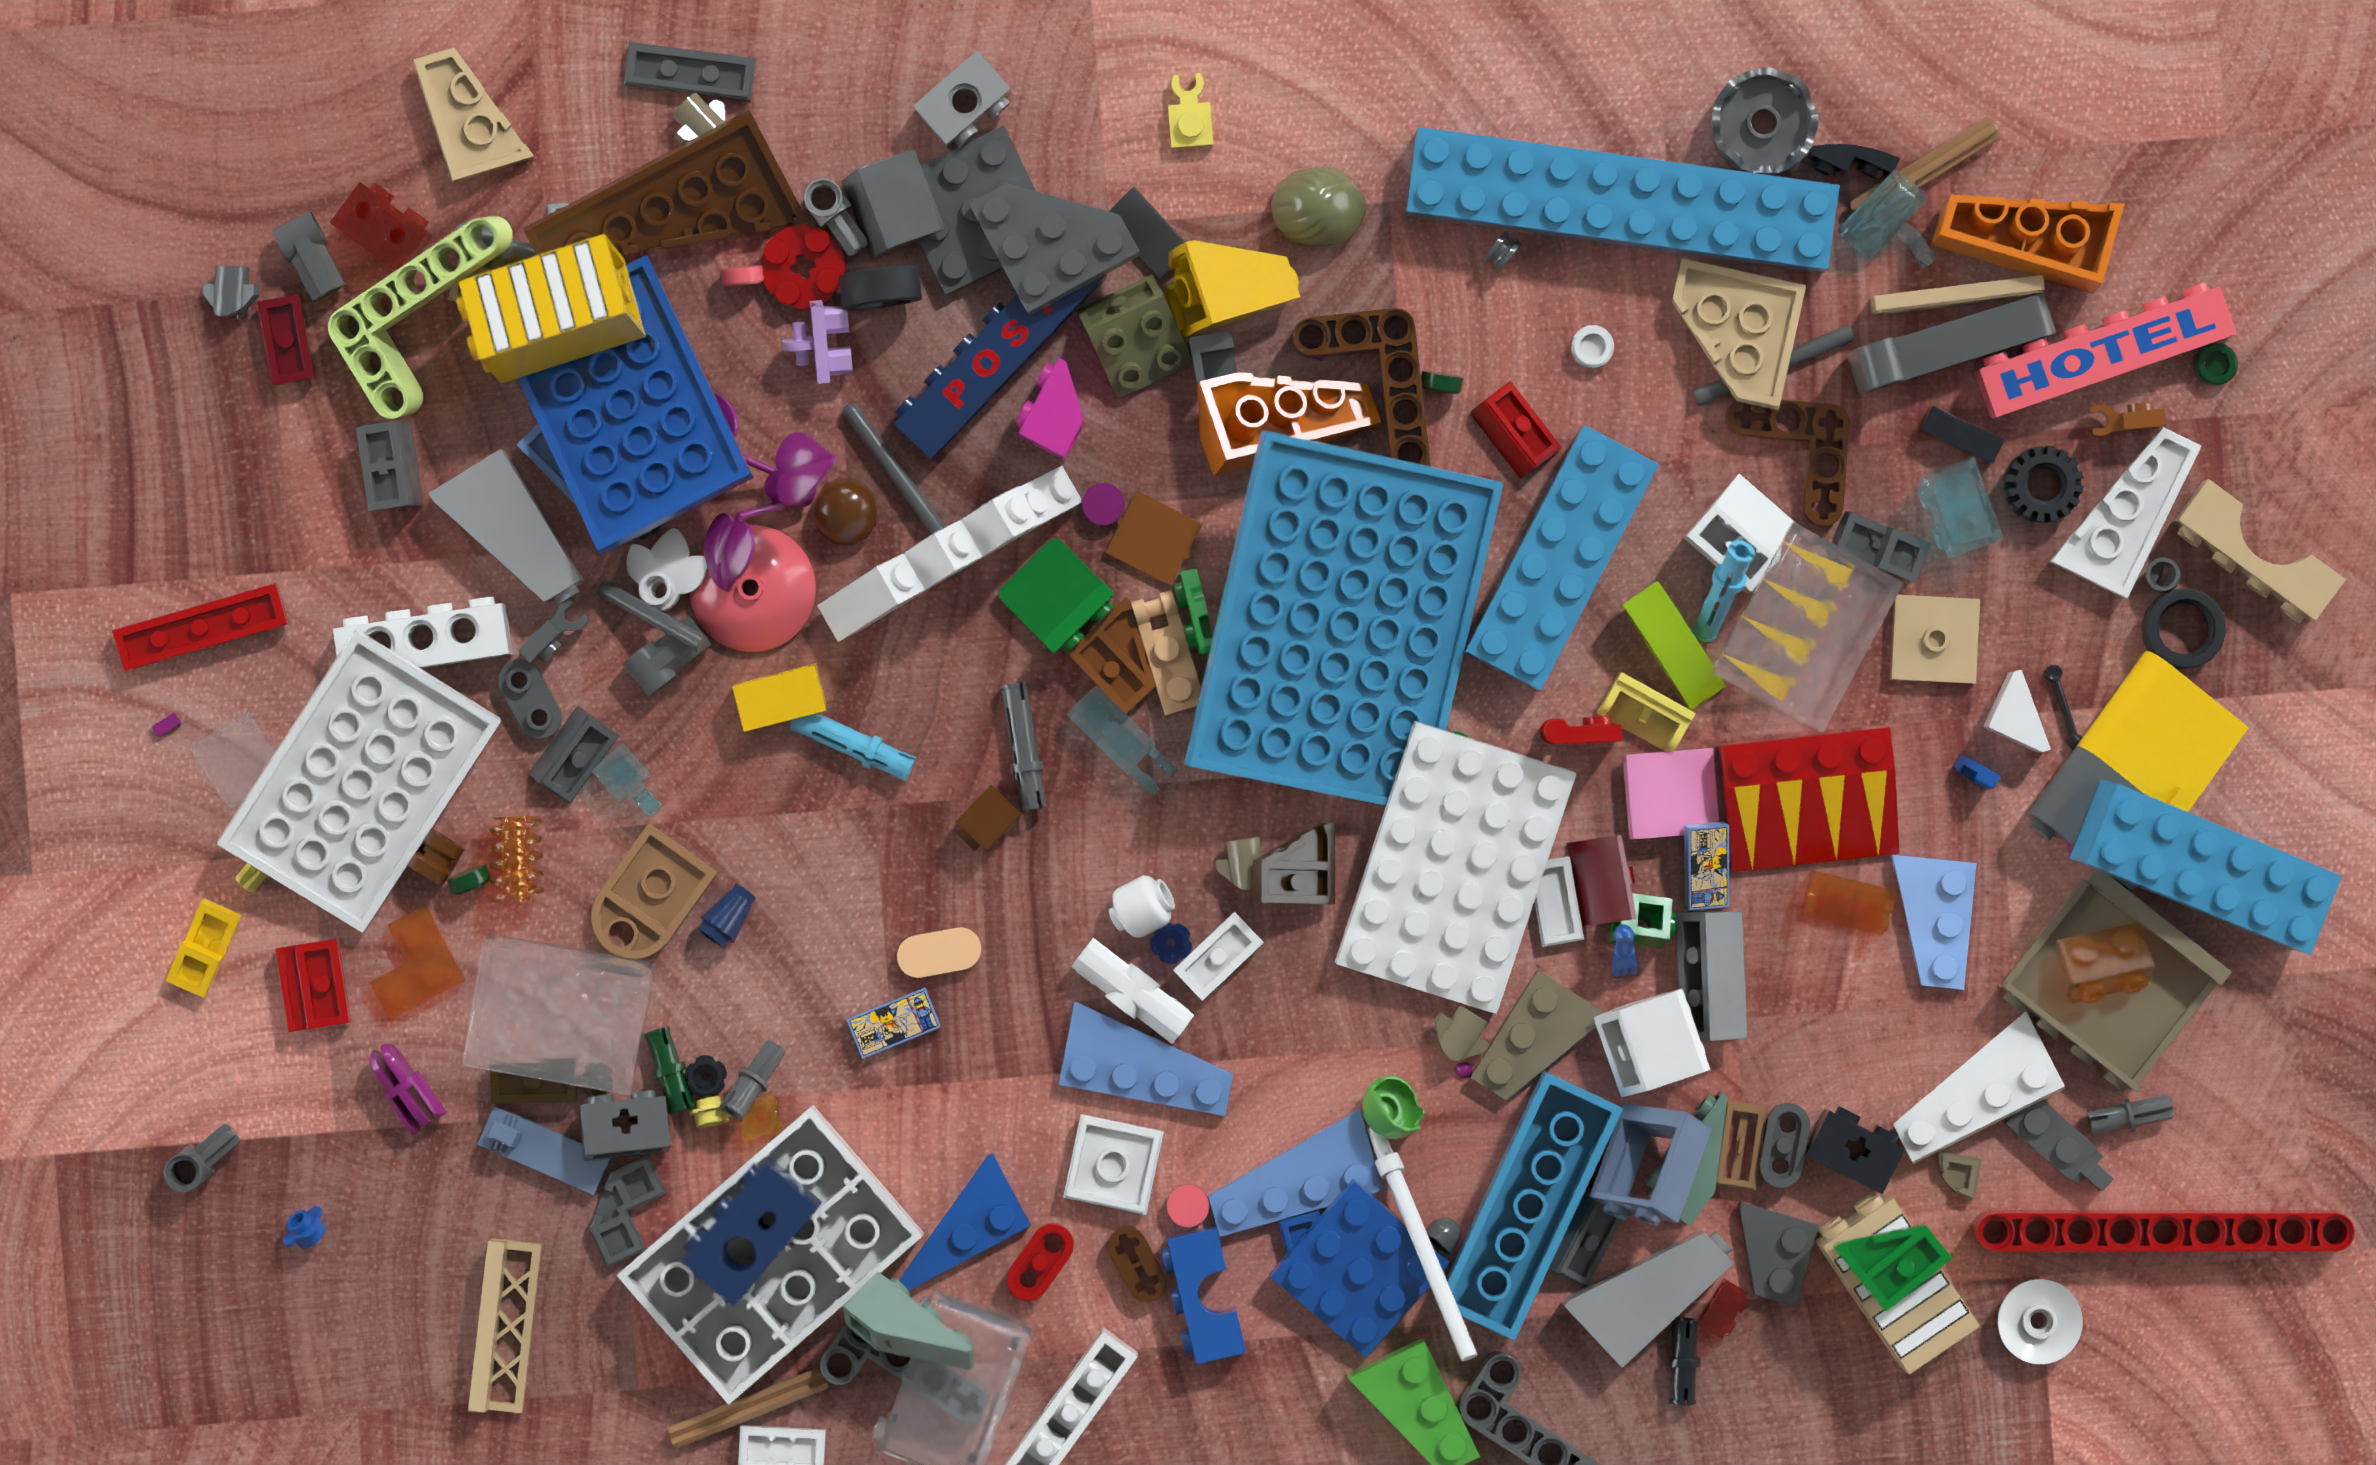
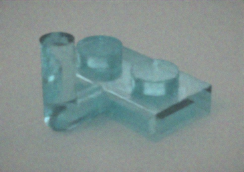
(1886, 215)

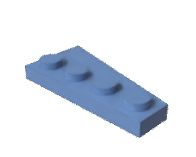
(1127, 1063)

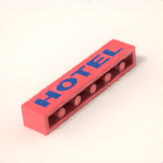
(2104, 352)

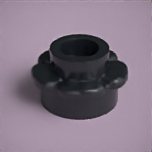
(717, 1075)

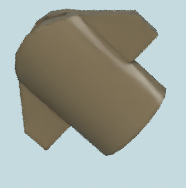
(698, 117)
(1239, 865)
(1460, 1035)

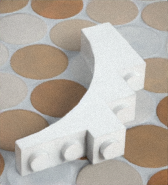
(948, 552)

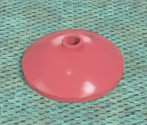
(775, 611)

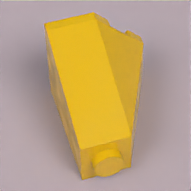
(1225, 285)

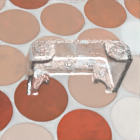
(950, 1411)

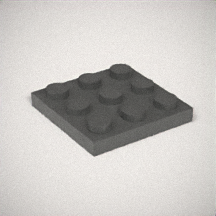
(955, 179)

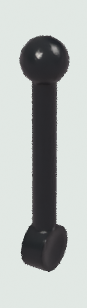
(2053, 674)

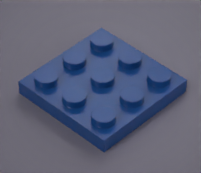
(1356, 1269)

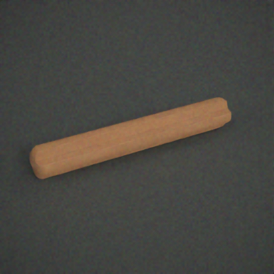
(1944, 156)
(747, 1407)

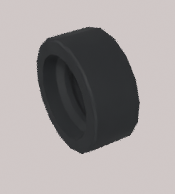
(880, 287)
(2204, 603)

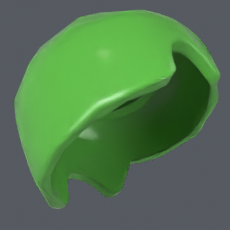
(1392, 1108)

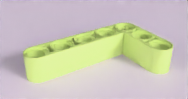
(405, 300)

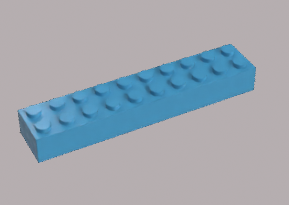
(1622, 200)

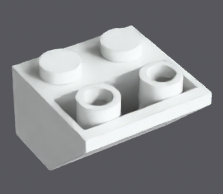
(1741, 515)
(1651, 1043)

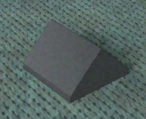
(892, 203)

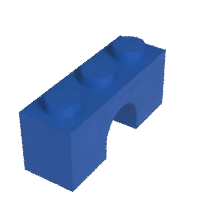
(1209, 1332)

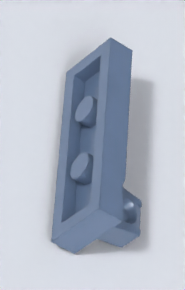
(541, 1149)

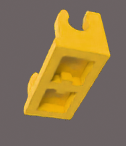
(779, 697)

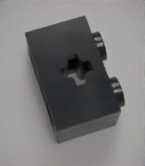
(1871, 1169)

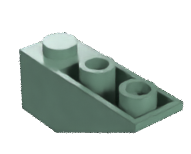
(1711, 1113)
(898, 1325)

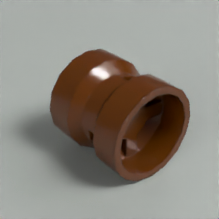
(436, 855)

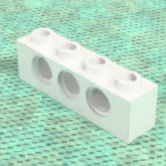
(490, 639)
(1075, 1402)

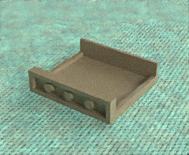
(2122, 1029)

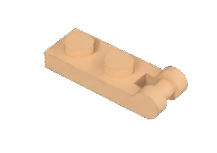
(1168, 654)

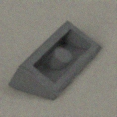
(1149, 230)
(573, 754)
(1584, 1241)

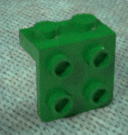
(1057, 596)

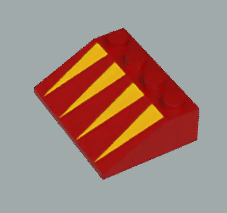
(1810, 799)

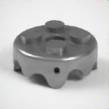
(1785, 99)

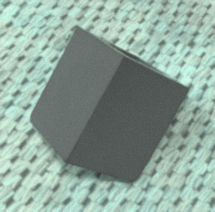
(1212, 355)

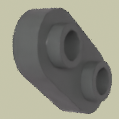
(531, 697)
(1784, 1145)

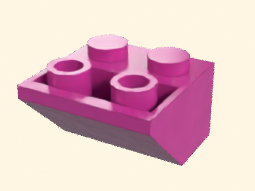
(1056, 415)

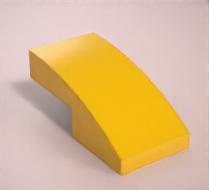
(204, 948)

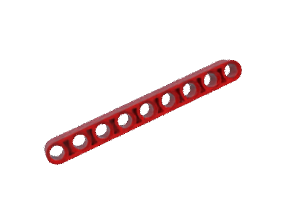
(2183, 1233)

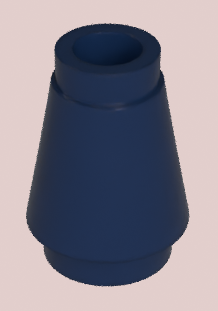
(727, 916)

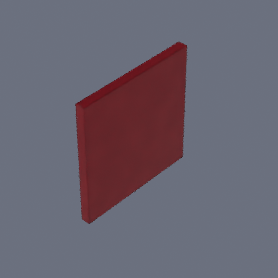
(1602, 880)

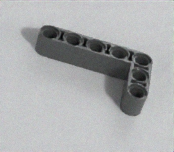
(1950, 343)

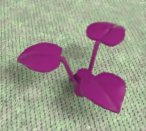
(798, 471)

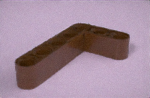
(1388, 351)

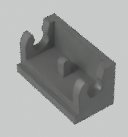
(389, 466)

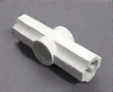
(1132, 990)

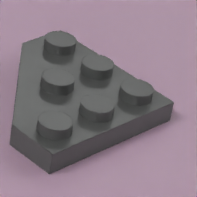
(1051, 242)

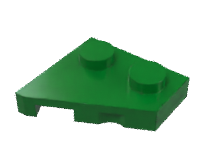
(1190, 594)
(1894, 1261)

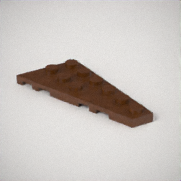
(687, 196)

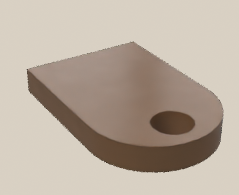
(651, 892)

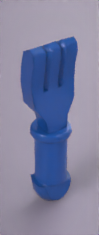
(1624, 958)

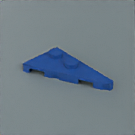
(976, 1221)

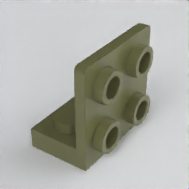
(1135, 336)

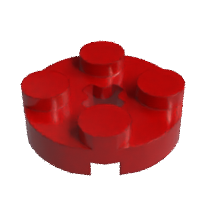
(815, 245)

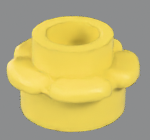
(709, 1113)

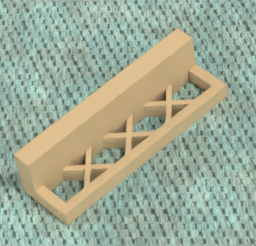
(488, 1326)

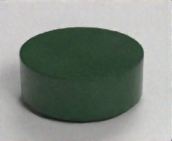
(2215, 364)
(1441, 382)
(469, 879)

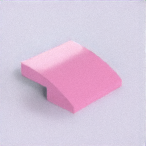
(1669, 791)

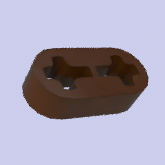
(1146, 1259)

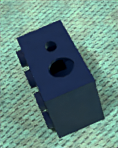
(764, 1212)

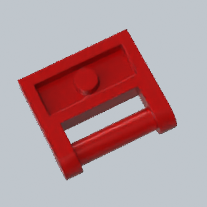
(1593, 731)

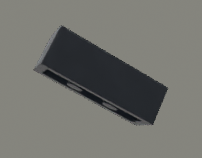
(1961, 435)

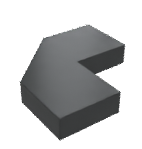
(612, 1223)

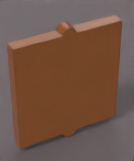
(1153, 538)

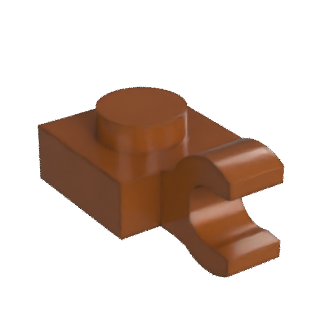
(2139, 417)

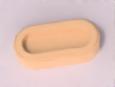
(939, 952)

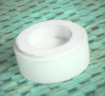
(1592, 346)

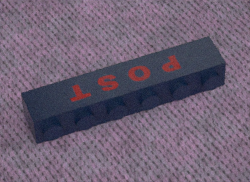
(981, 369)

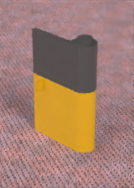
(2151, 737)

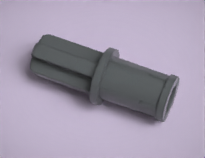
(752, 1081)
(2130, 1115)

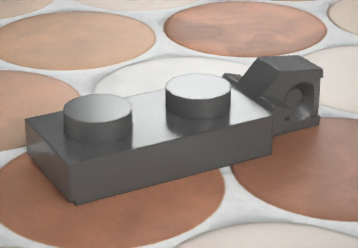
(2059, 1144)

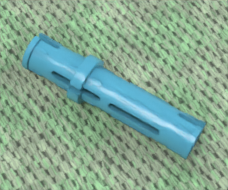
(1735, 562)
(858, 745)

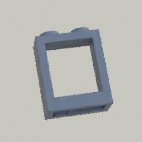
(1625, 1156)

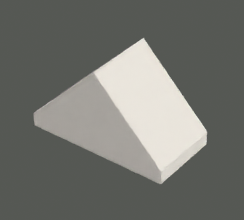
(2016, 716)

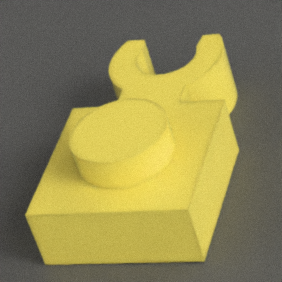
(1190, 121)

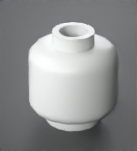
(1142, 906)

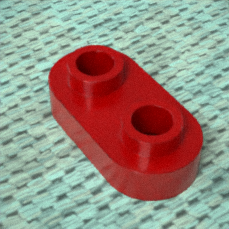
(1040, 1261)

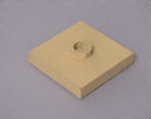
(1935, 639)

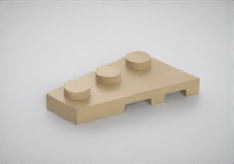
(465, 119)

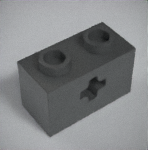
(646, 1137)

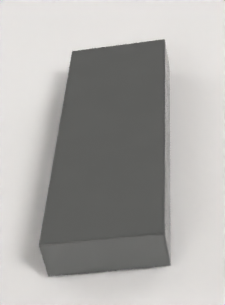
(690, 71)

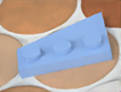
(1938, 916)

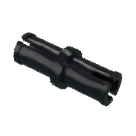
(1683, 1361)

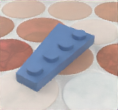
(1299, 1178)

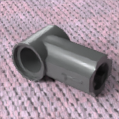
(306, 248)
(660, 661)

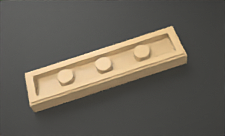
(1957, 295)

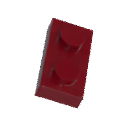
(286, 340)

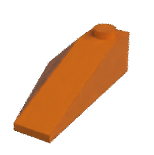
(1240, 406)

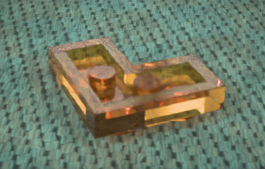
(428, 967)

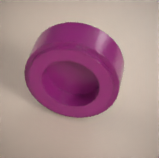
(1103, 504)

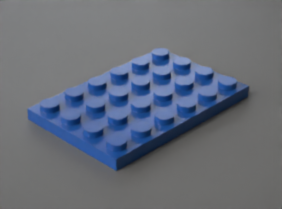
(637, 425)

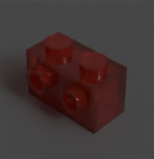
(381, 227)

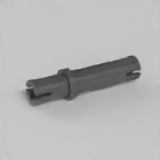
(1023, 746)

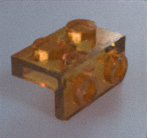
(2106, 963)

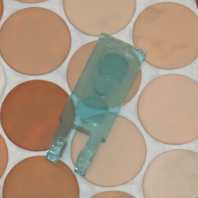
(1118, 736)

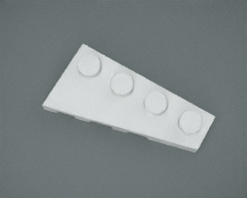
(2125, 523)
(1989, 1087)

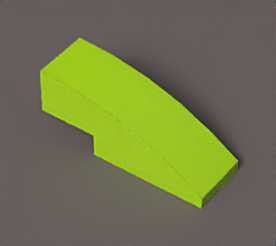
(1673, 645)

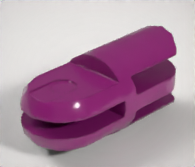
(405, 1089)

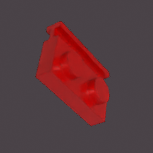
(313, 985)

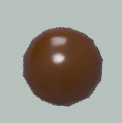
(845, 511)

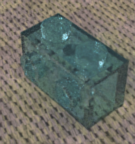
(1959, 508)

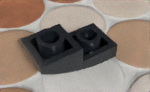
(1838, 157)

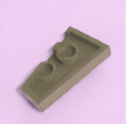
(1534, 1035)

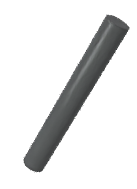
(652, 616)

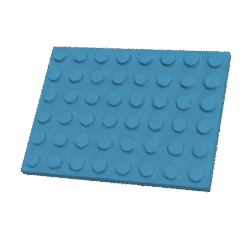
(1340, 616)

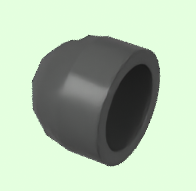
(2154, 573)
(1444, 1234)

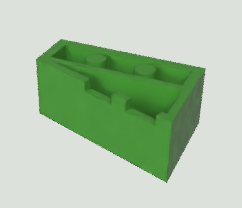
(1417, 1402)

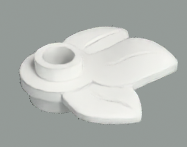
(665, 564)

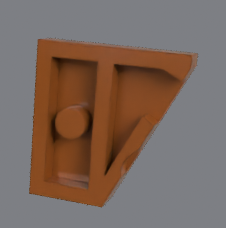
(1116, 657)

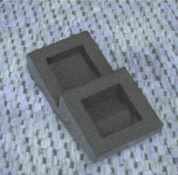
(1882, 546)

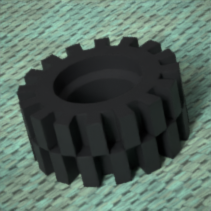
(2069, 484)

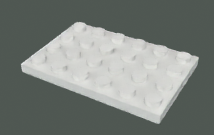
(359, 780)
(1455, 867)

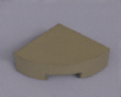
(1960, 1173)

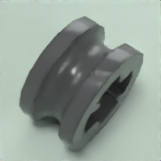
(1501, 251)

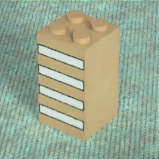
(1926, 1318)

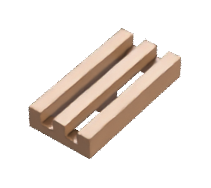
(1744, 1109)

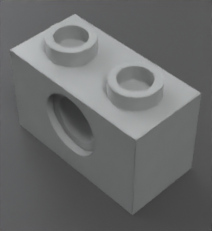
(972, 76)

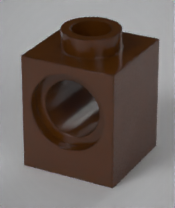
(987, 819)

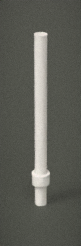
(1391, 1168)

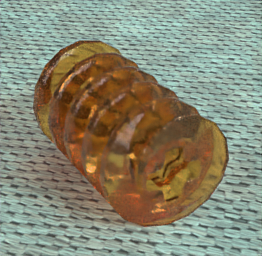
(516, 859)

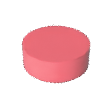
(742, 275)
(1188, 1205)

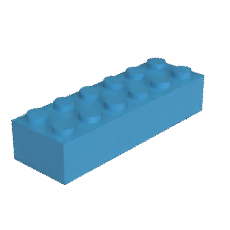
(1561, 558)
(2205, 866)
(1530, 1203)

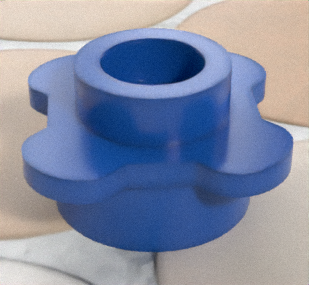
(305, 1228)

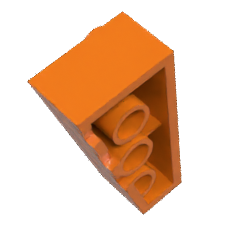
(2033, 236)

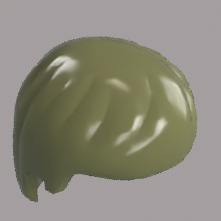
(1318, 206)

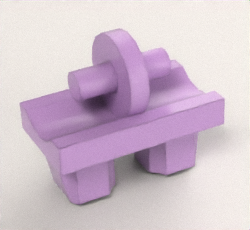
(827, 360)

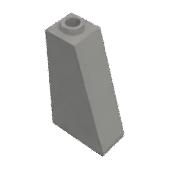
(507, 521)
(1645, 1297)

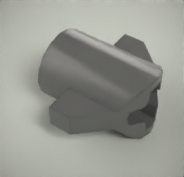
(231, 292)

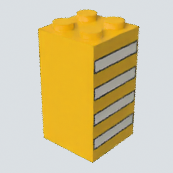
(550, 309)

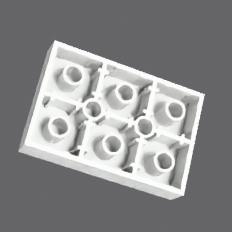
(818, 1271)

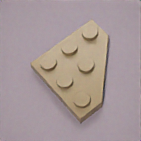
(1742, 326)

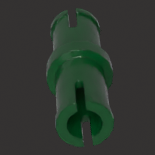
(669, 1070)

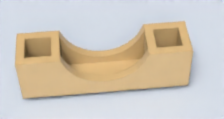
(2214, 520)

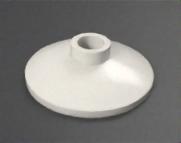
(2061, 1325)

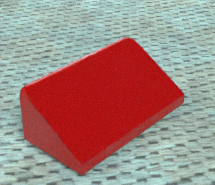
(1515, 429)

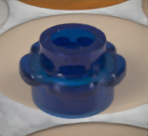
(1182, 944)

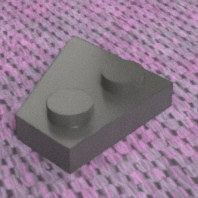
(1776, 1251)

